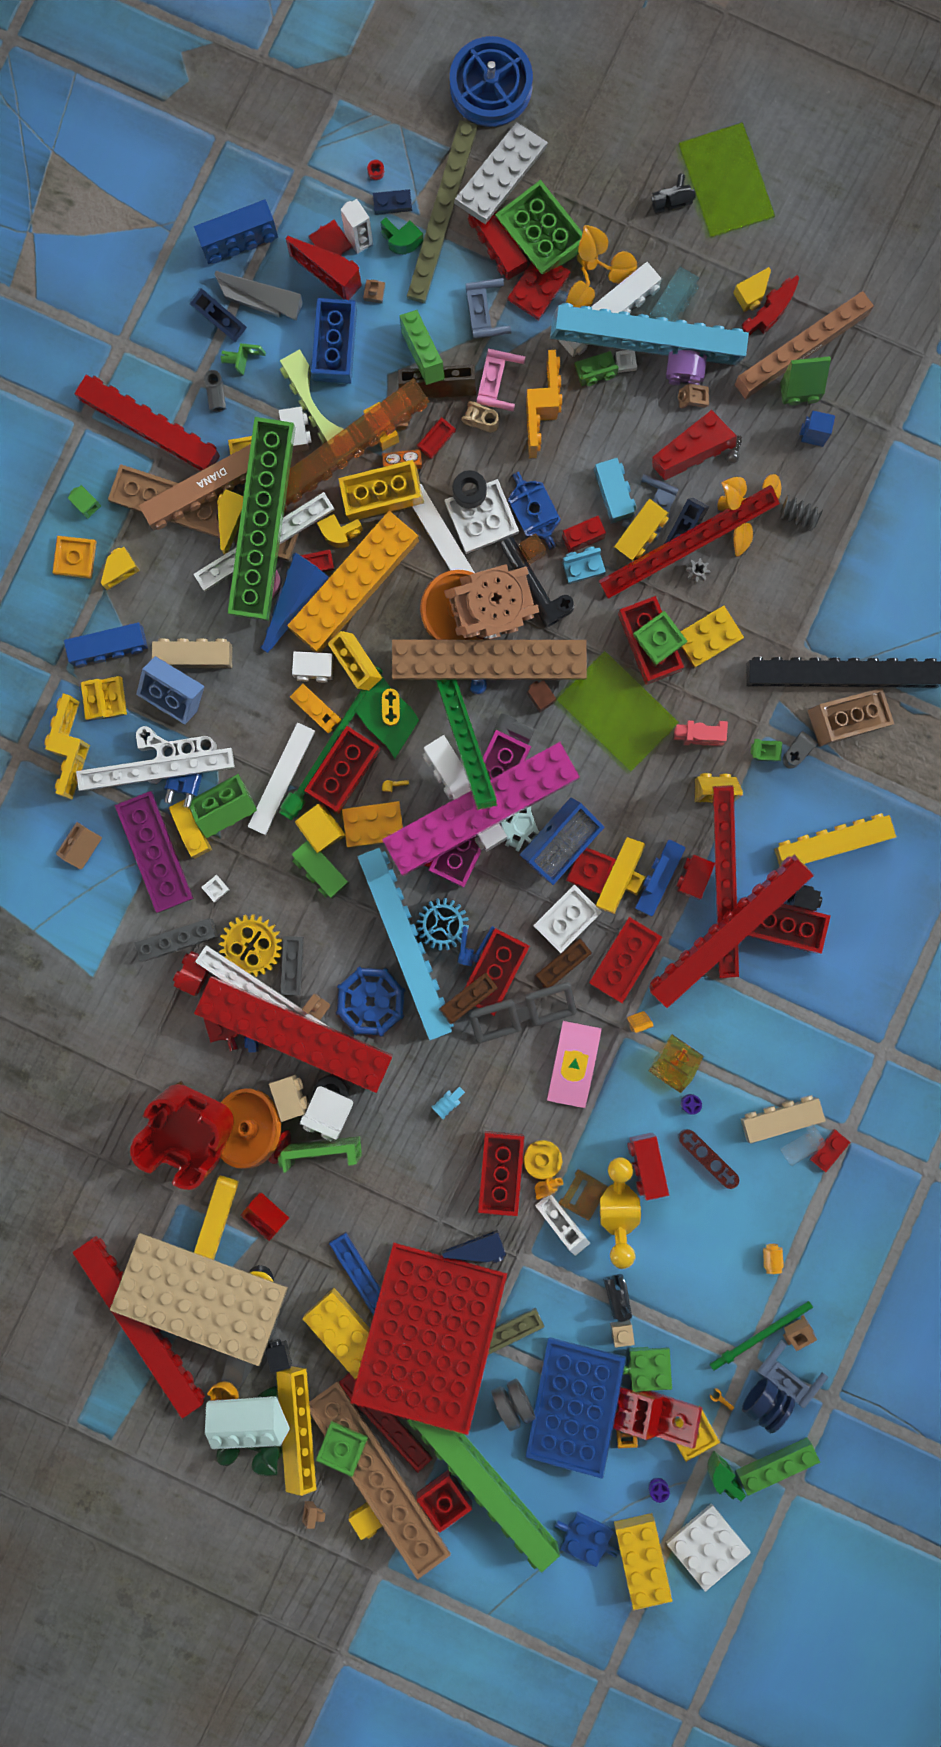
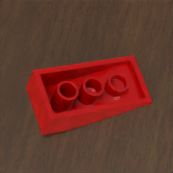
(331, 269)

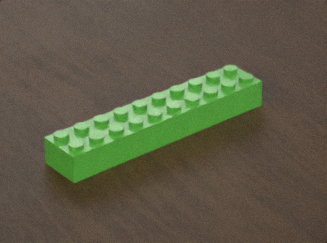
(261, 518)
(492, 1493)

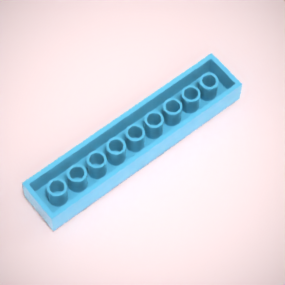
(647, 334)
(404, 942)

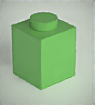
(84, 501)

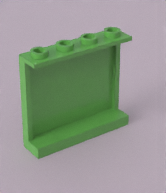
(347, 1145)

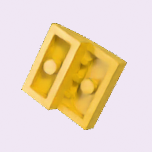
(103, 698)

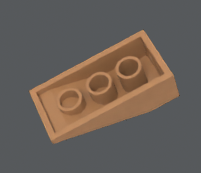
(850, 716)

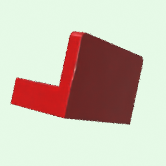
(264, 1216)

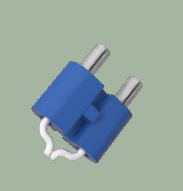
(185, 784)

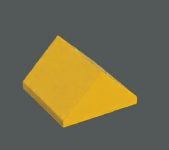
(320, 828)

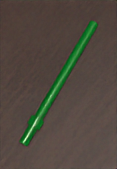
(728, 1356)

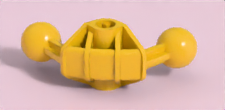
(620, 1212)

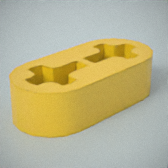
(395, 706)

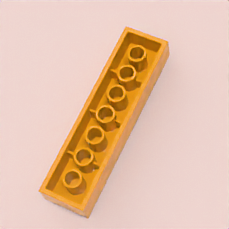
(353, 582)

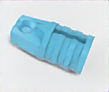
(448, 1102)

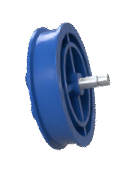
(491, 81)

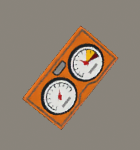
(402, 456)

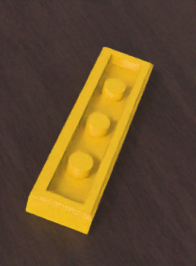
(620, 875)

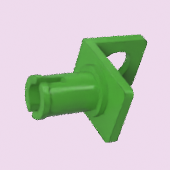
(241, 357)

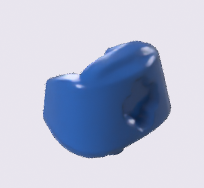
(478, 686)

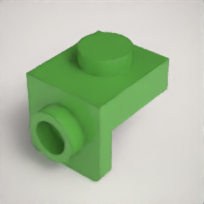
(766, 750)

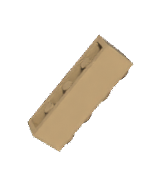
(194, 654)
(782, 1119)

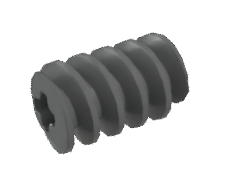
(800, 513)

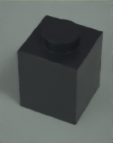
(278, 1355)

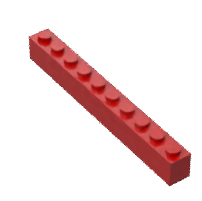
(730, 930)
(147, 1340)

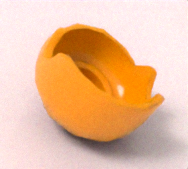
(223, 1391)

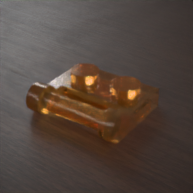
(589, 1197)

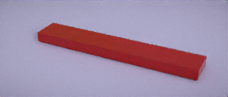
(393, 1430)

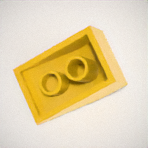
(705, 783)

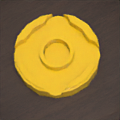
(542, 1159)

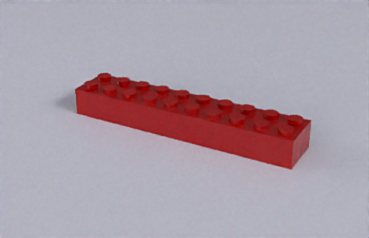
(293, 1034)

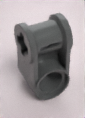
(800, 749)

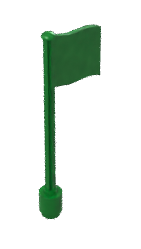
(369, 709)

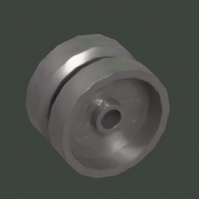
(513, 1405)

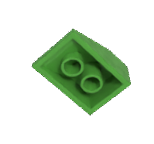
(805, 380)

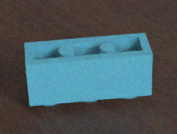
(615, 490)

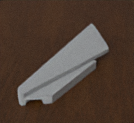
(260, 296)

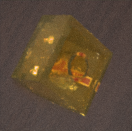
(676, 1063)

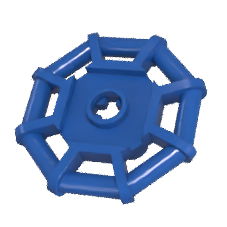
(359, 1001)

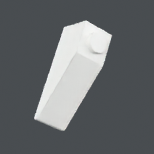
(562, 1225)

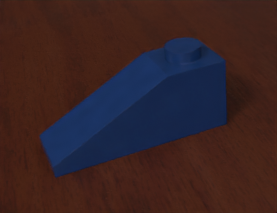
(217, 314)
(690, 517)
(482, 1249)

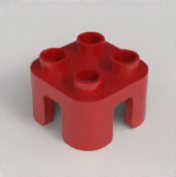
(183, 1132)

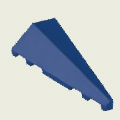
(299, 587)

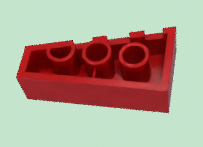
(699, 442)

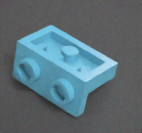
(583, 565)

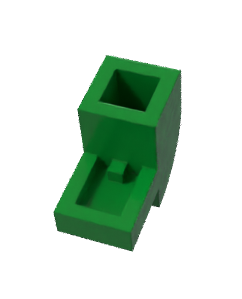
(403, 240)

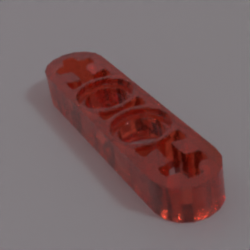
(709, 1158)

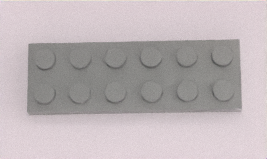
(500, 173)

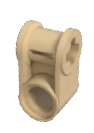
(478, 414)

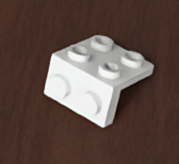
(326, 1113)

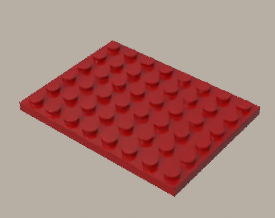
(429, 1339)

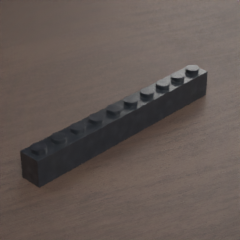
(843, 673)

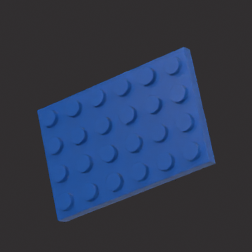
(576, 1407)

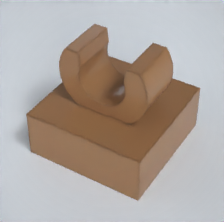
(374, 291)
(312, 1514)

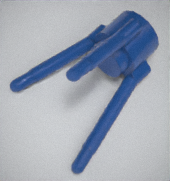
(467, 955)

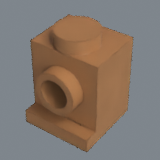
(799, 1334)

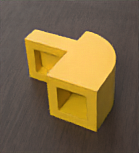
(337, 535)

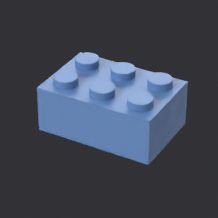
(170, 690)

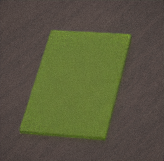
(726, 179)
(618, 711)

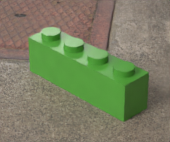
(421, 347)
(777, 1466)

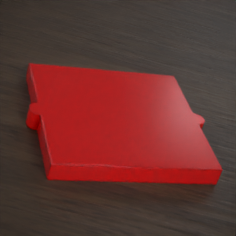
(331, 238)

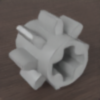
(698, 565)

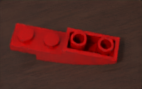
(773, 308)

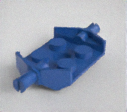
(542, 522)

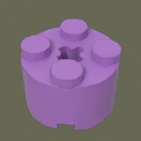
(686, 367)

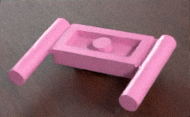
(492, 378)

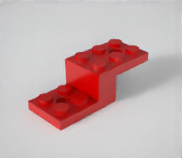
(654, 1415)

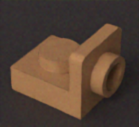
(693, 395)
(316, 1006)

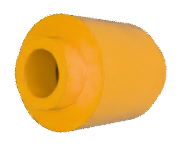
(773, 1258)

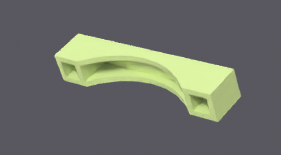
(299, 373)

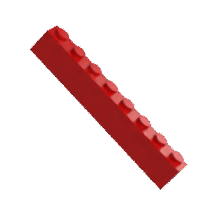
(146, 424)

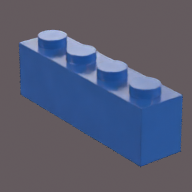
(105, 644)

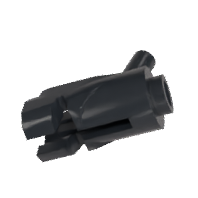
(674, 197)
(618, 1299)

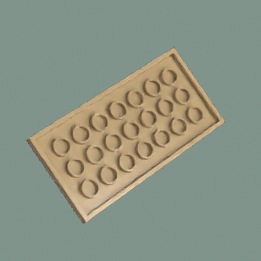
(199, 1299)

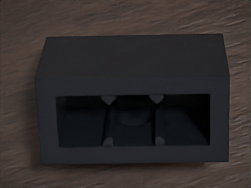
(806, 898)

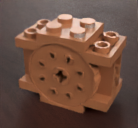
(492, 602)

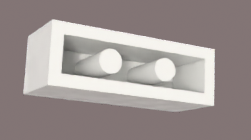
(356, 225)

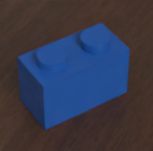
(817, 428)

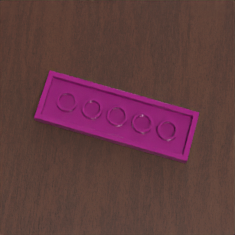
(154, 852)

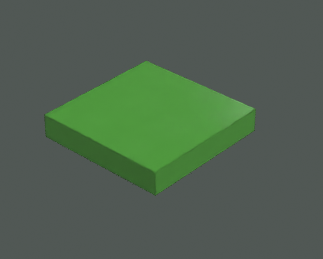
(660, 638)
(341, 1448)

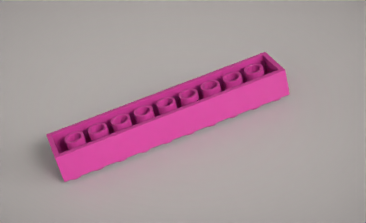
(462, 821)

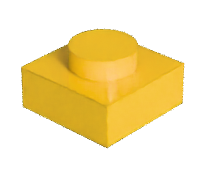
(635, 883)

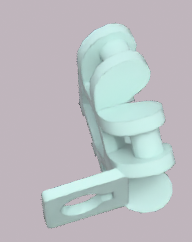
(522, 826)

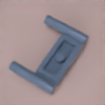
(479, 309)
(664, 497)
(787, 1380)

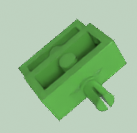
(649, 1369)

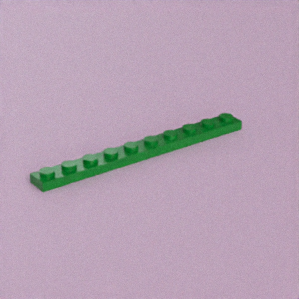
(467, 744)

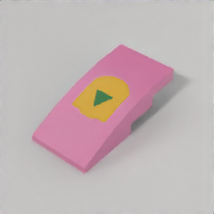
(574, 1064)

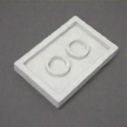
(567, 918)

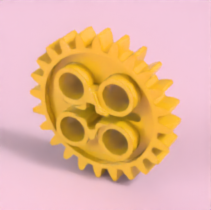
(264, 955)

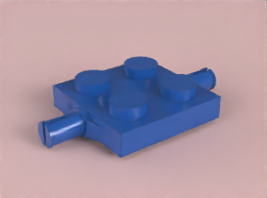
(586, 1539)

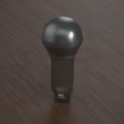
(733, 455)

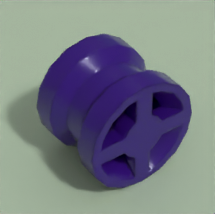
(695, 1104)
(662, 1493)

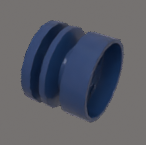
(768, 1405)

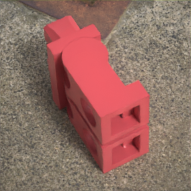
(701, 734)

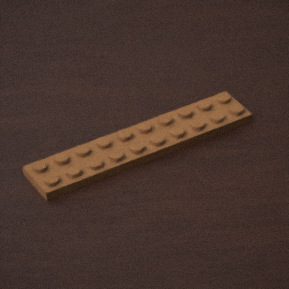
(136, 487)
(489, 660)
(383, 1486)

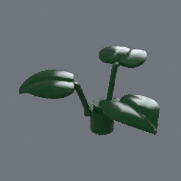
(266, 1460)

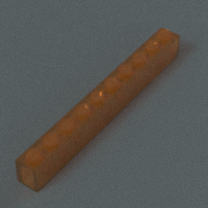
(354, 440)

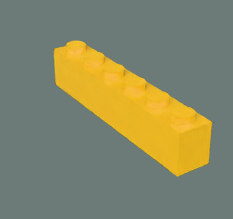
(839, 841)
(298, 1444)

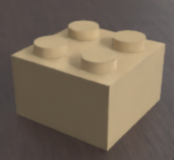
(289, 1097)

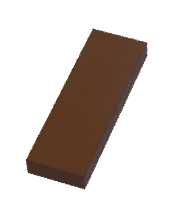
(563, 963)
(468, 998)

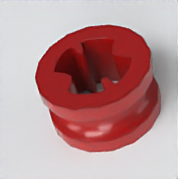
(376, 175)

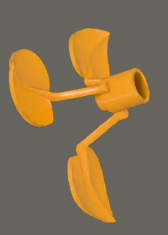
(590, 246)
(734, 490)

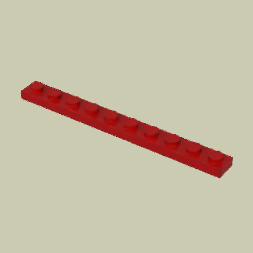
(689, 542)
(725, 867)

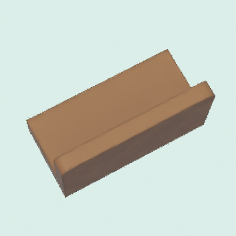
(78, 845)

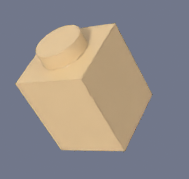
(622, 1333)

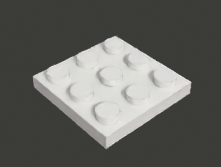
(485, 523)
(708, 1547)

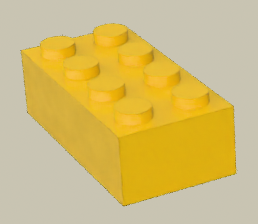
(381, 490)
(339, 1329)
(643, 1561)

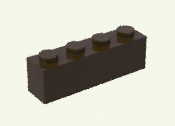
(457, 381)

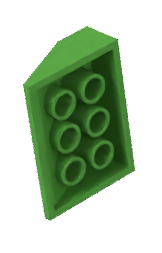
(541, 228)

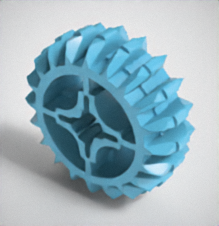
(434, 909)

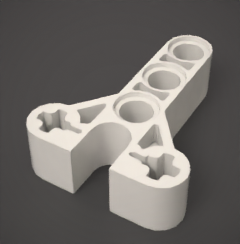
(160, 745)

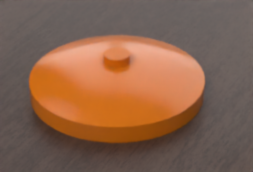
(437, 609)
(254, 1129)

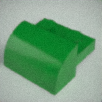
(723, 1477)

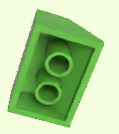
(222, 806)

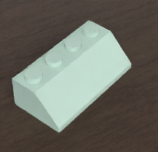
(245, 1423)

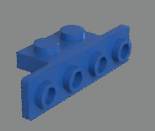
(658, 881)

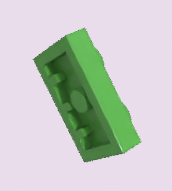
(596, 369)

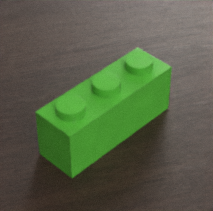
(319, 870)

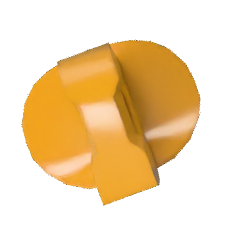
(546, 1188)

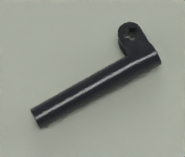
(549, 611)

